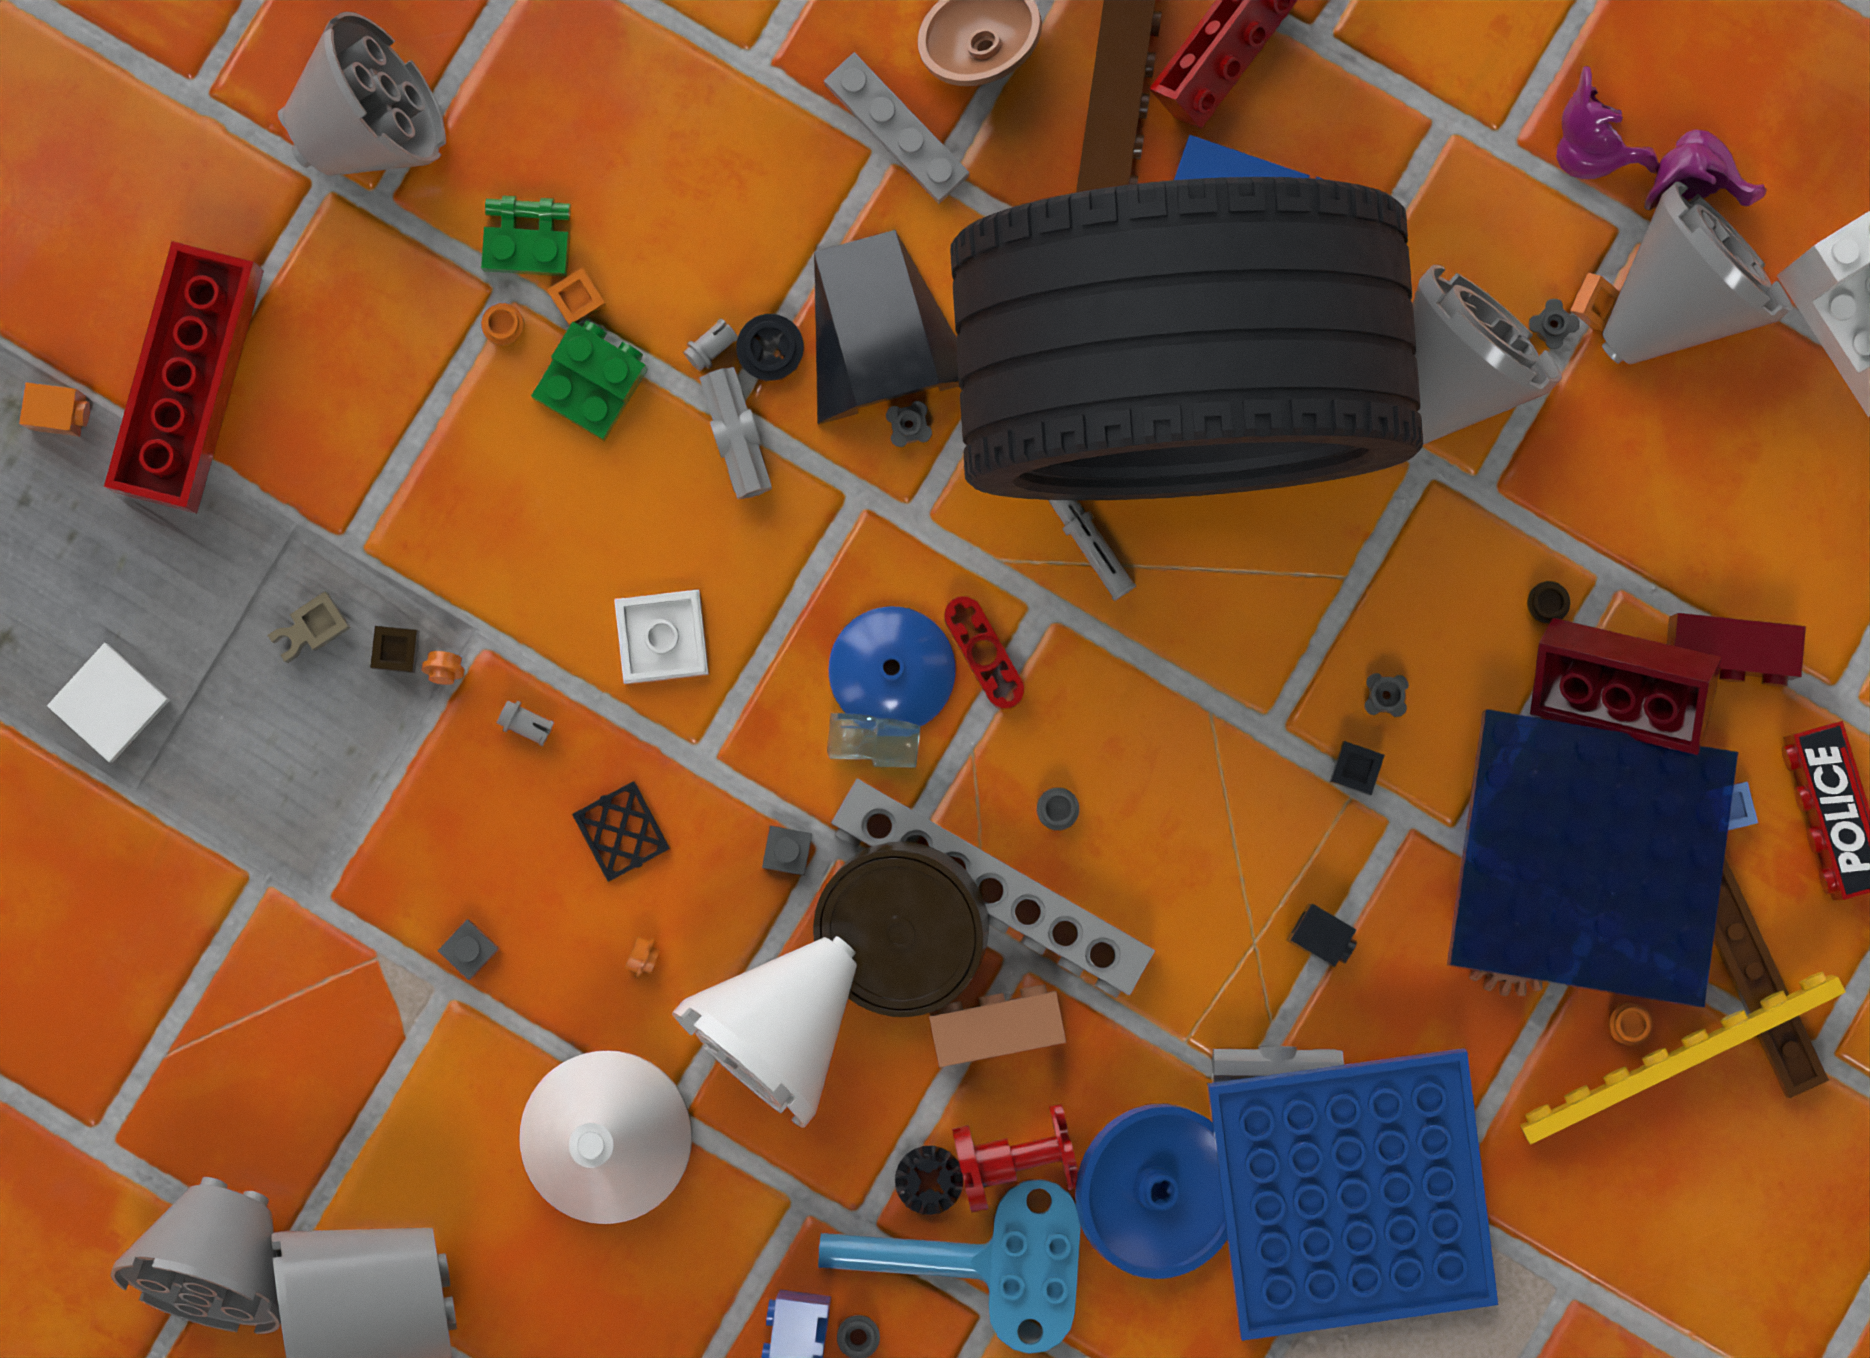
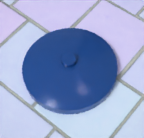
(1153, 1192)

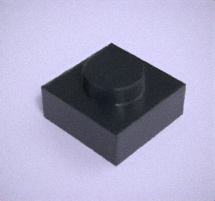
(1357, 768)

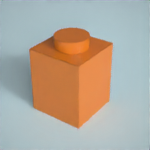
(54, 409)

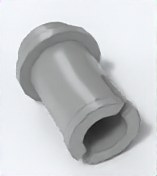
(710, 345)
(525, 722)

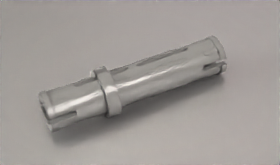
(1093, 545)

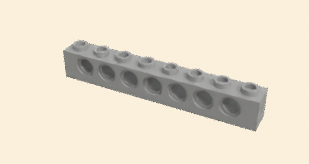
(1129, 954)

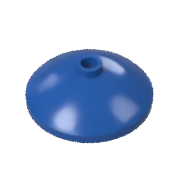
(899, 635)

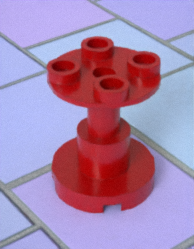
(997, 1162)

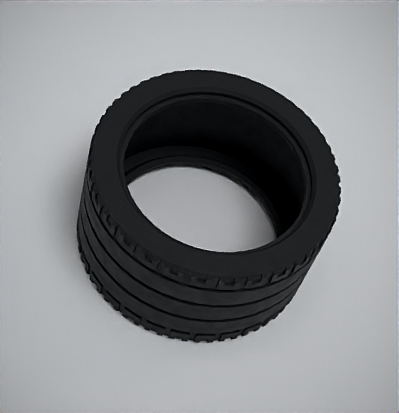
(1186, 339)

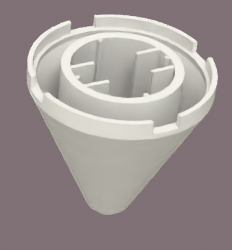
(777, 1023)
(605, 1137)

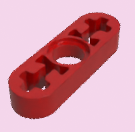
(977, 620)

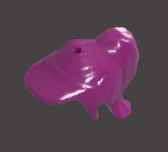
(1590, 143)
(1704, 167)

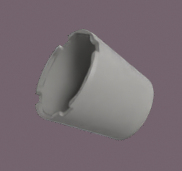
(363, 1294)

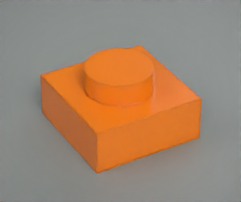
(576, 297)
(1595, 301)

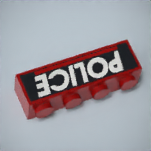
(1834, 807)

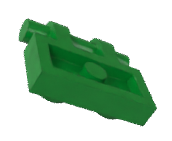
(526, 249)

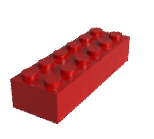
(184, 377)

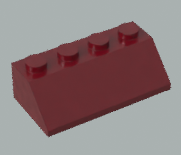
(1624, 685)

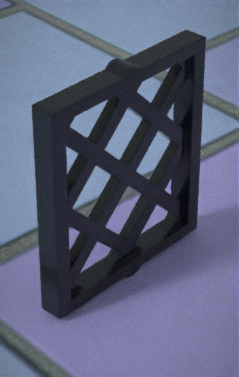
(605, 801)

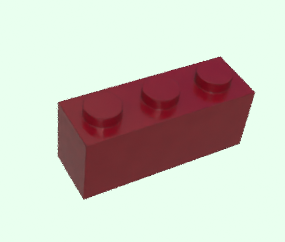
(1745, 646)

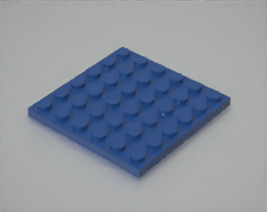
(1353, 1194)

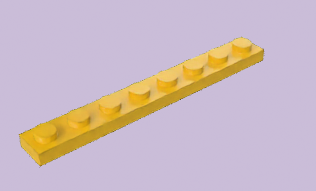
(1696, 1049)

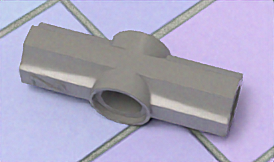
(735, 433)
(1269, 1060)

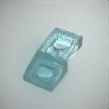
(875, 738)

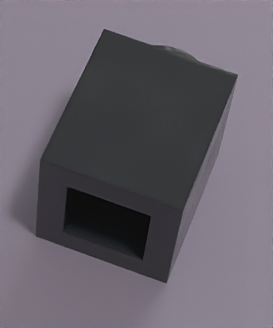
(1323, 936)

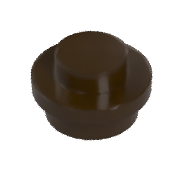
(1548, 601)

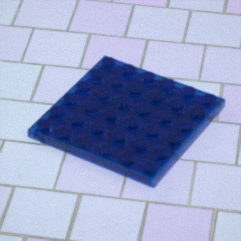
(1592, 859)

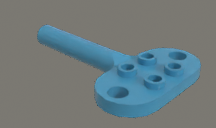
(1025, 1263)

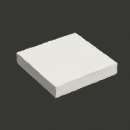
(661, 636)
(108, 702)

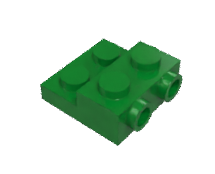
(590, 379)

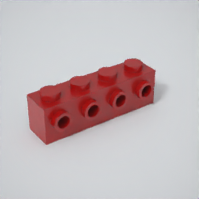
(1217, 56)

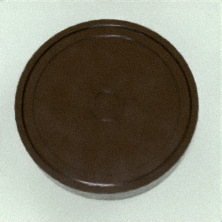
(911, 923)

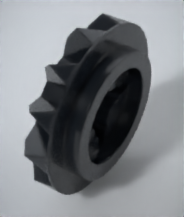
(769, 327)
(908, 1181)

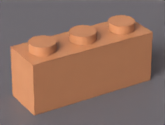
(997, 1026)

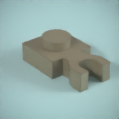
(314, 624)

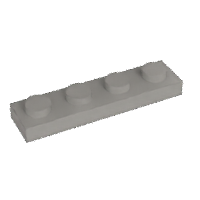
(896, 128)

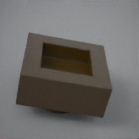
(394, 649)

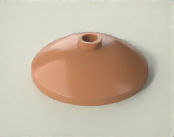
(978, 39)

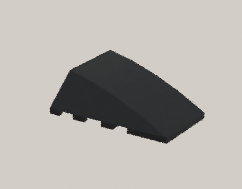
(876, 328)

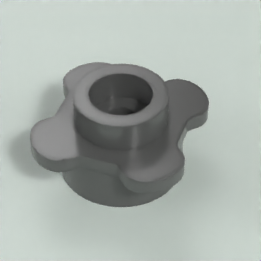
(1553, 336)
(904, 435)
(1395, 686)

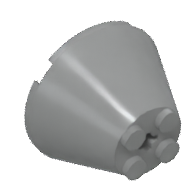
(361, 104)
(208, 1260)

